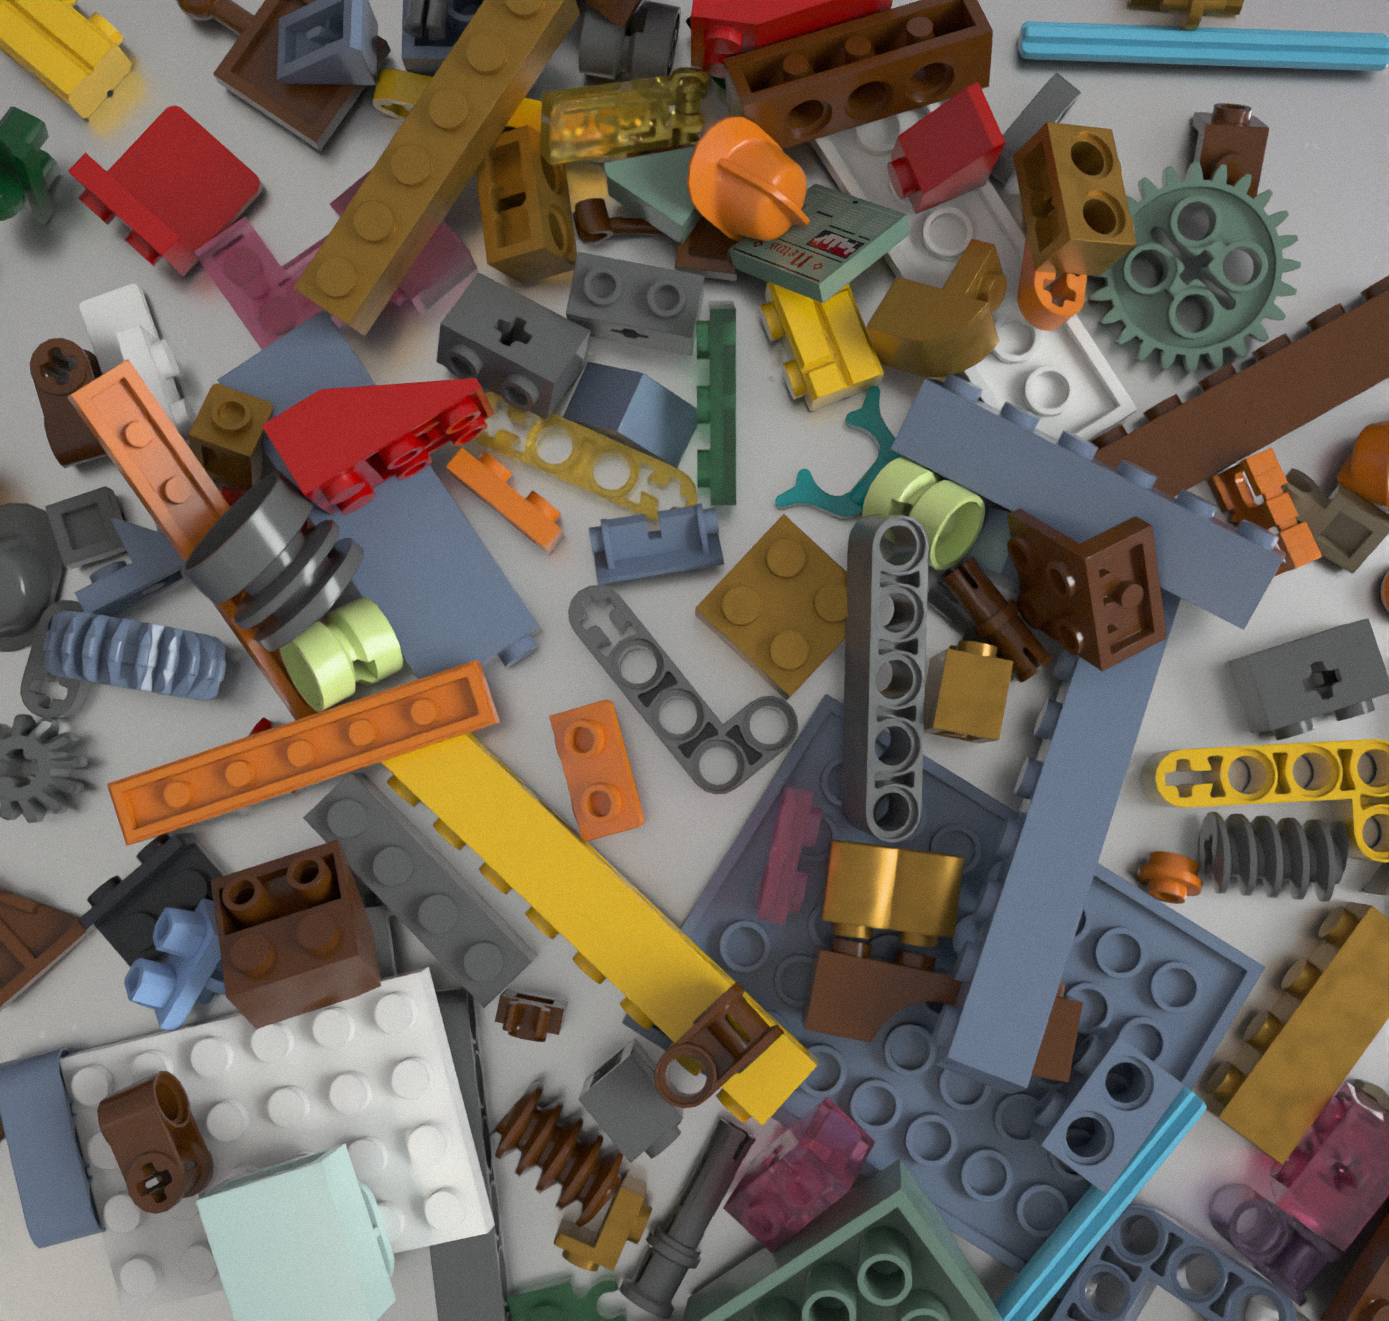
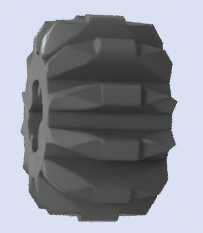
(43, 790)

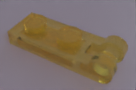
(623, 116)

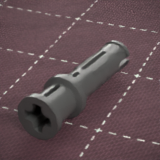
(675, 1244)

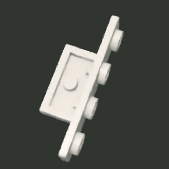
(124, 330)

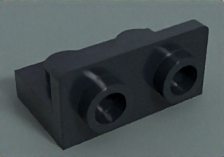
(171, 875)

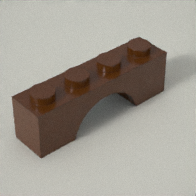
(858, 992)

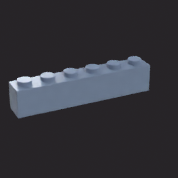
(1081, 496)

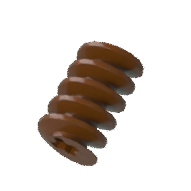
(559, 1153)

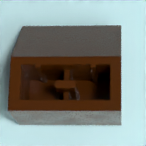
(294, 935)

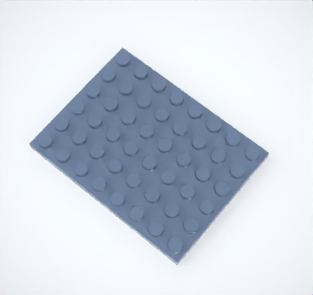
(964, 1142)

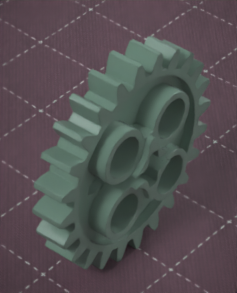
(1234, 223)

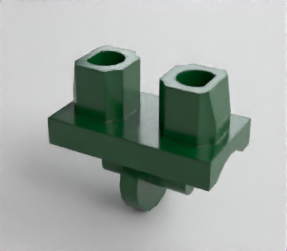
(24, 167)

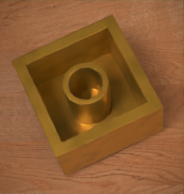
(780, 607)

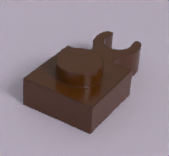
(530, 1015)

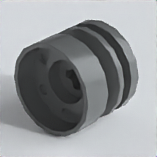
(285, 573)

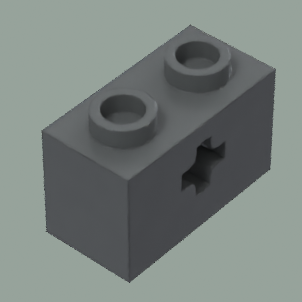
(636, 303)
(512, 346)
(1348, 672)
(628, 1105)

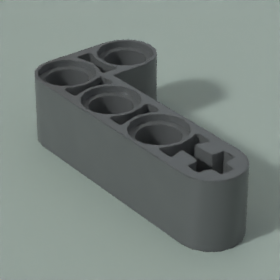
(670, 684)

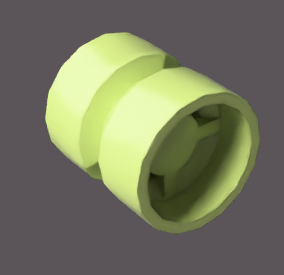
(943, 508)
(347, 650)

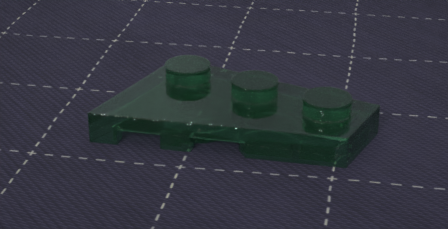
(718, 402)

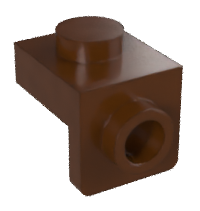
(1231, 139)

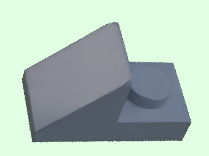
(123, 586)

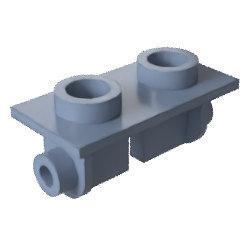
(629, 552)

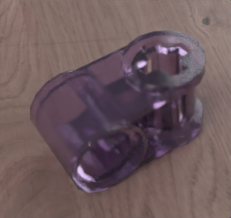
(1276, 1244)

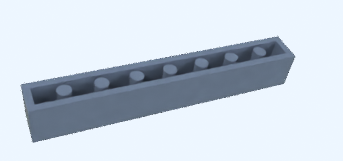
(1046, 867)

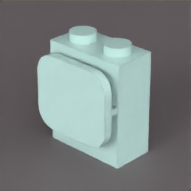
(300, 1242)

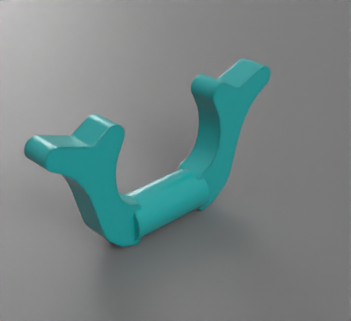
(849, 505)

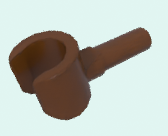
(595, 225)

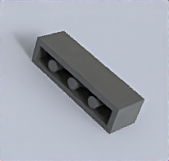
(421, 887)

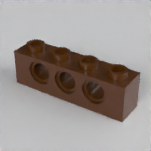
(861, 70)

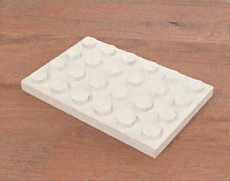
(342, 1074)

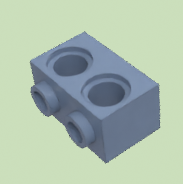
(1119, 1119)

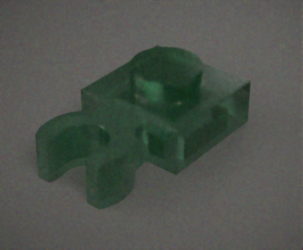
(559, 1301)

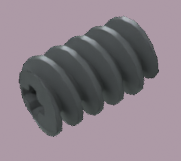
(1273, 854)

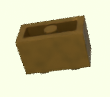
(966, 693)

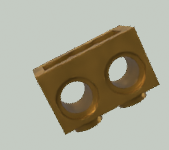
(1074, 199)
(525, 209)

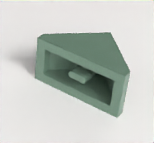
(656, 190)

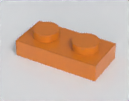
(488, 481)

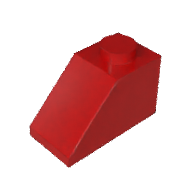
(947, 151)

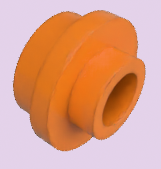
(1170, 877)

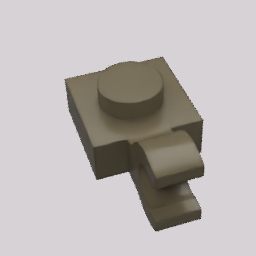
(1341, 524)

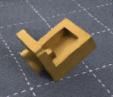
(623, 1222)

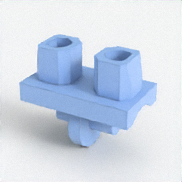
(190, 972)

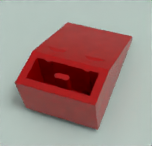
(360, 436)

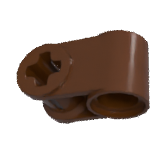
(65, 429)
(717, 1046)
(153, 1138)

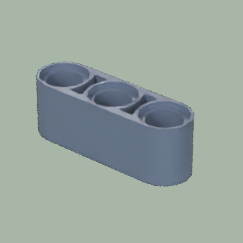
(46, 1150)

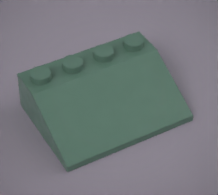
(862, 1259)

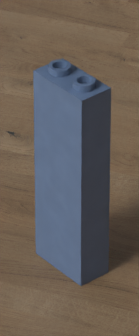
(418, 546)

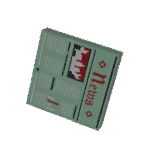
(831, 251)

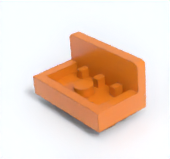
(597, 770)

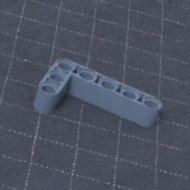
(1166, 1268)

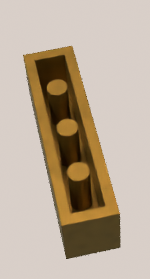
(1309, 1036)

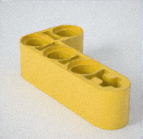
(1274, 782)

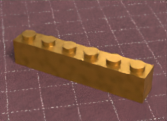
(433, 156)

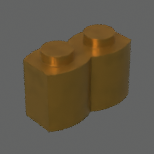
(891, 890)

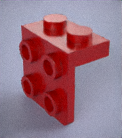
(170, 189)

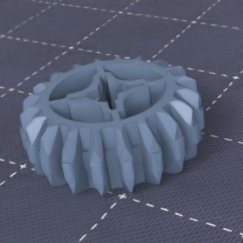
(134, 655)

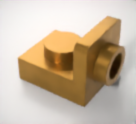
(229, 435)

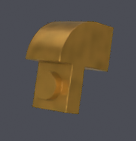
(946, 328)

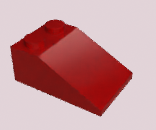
(739, 26)

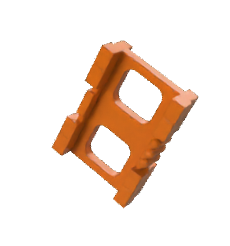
(1276, 511)

